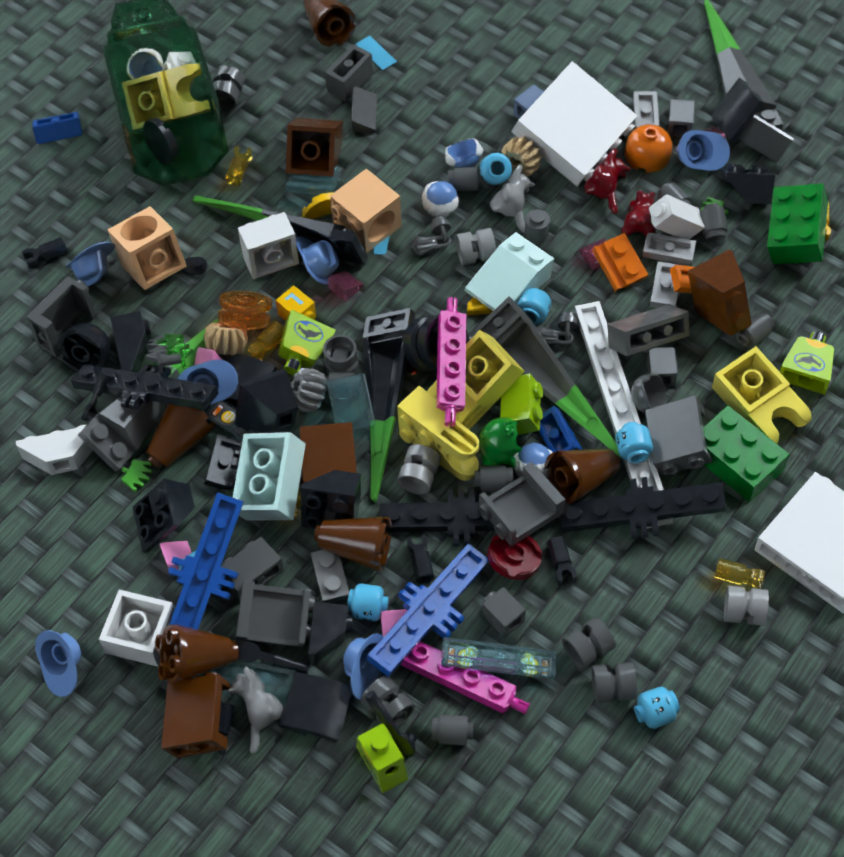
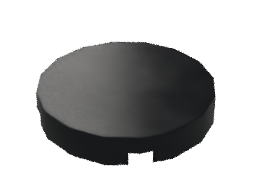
(160, 141)

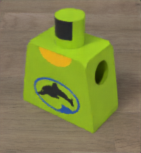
(302, 342)
(809, 363)
(379, 755)

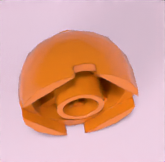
(648, 148)

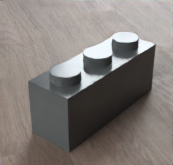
(648, 329)

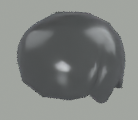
(648, 392)

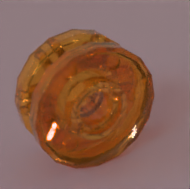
(244, 310)

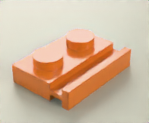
(620, 262)

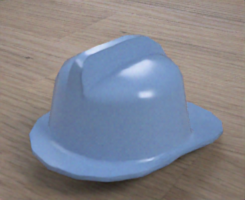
(703, 150)
(318, 258)
(91, 263)
(215, 373)
(58, 660)
(356, 665)

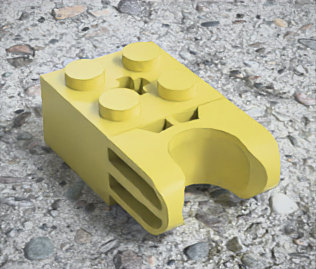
(163, 96)
(488, 377)
(760, 393)
(424, 425)

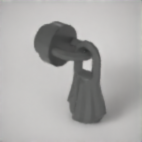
(440, 227)
(567, 322)

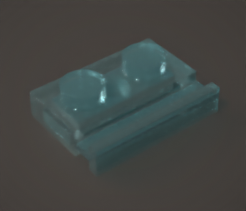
(313, 184)
(351, 401)

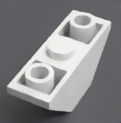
(55, 451)

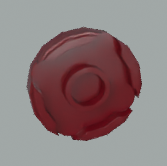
(514, 561)

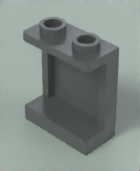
(59, 312)
(678, 436)
(522, 505)
(274, 615)

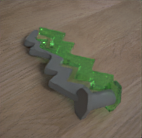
(176, 350)

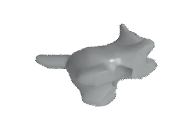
(511, 199)
(261, 706)

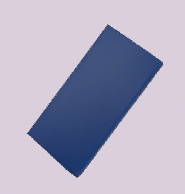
(57, 127)
(557, 431)

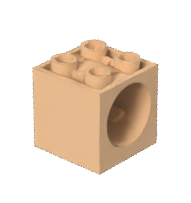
(367, 209)
(147, 247)

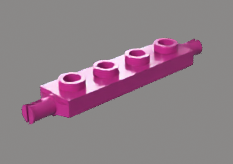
(451, 361)
(470, 682)

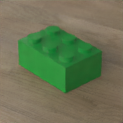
(798, 224)
(742, 454)

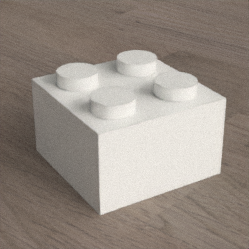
(268, 245)
(134, 626)

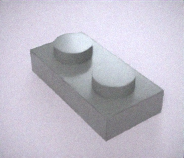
(646, 107)
(669, 249)
(663, 289)
(330, 576)

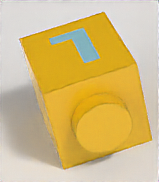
(295, 300)

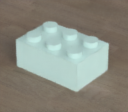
(269, 475)

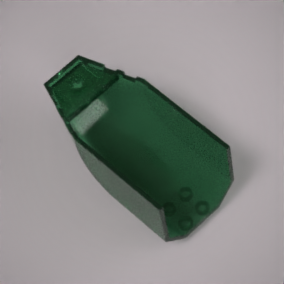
(199, 137)

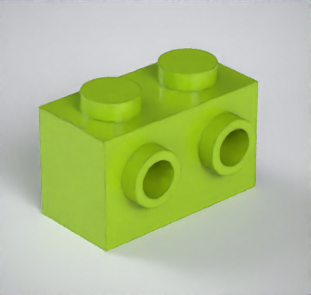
(522, 404)

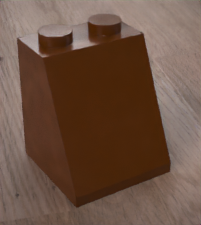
(313, 146)
(721, 293)

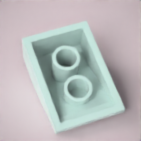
(510, 271)

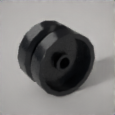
(421, 343)

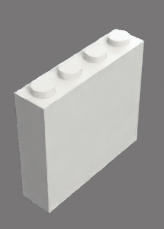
(575, 124)
(809, 539)

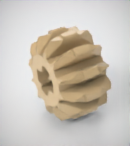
(523, 153)
(225, 339)

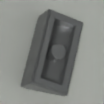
(363, 110)
(765, 138)

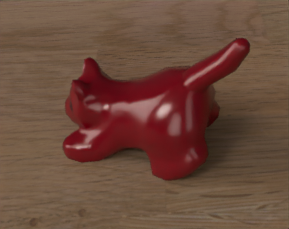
(604, 179)
(639, 215)

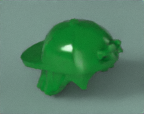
(499, 443)

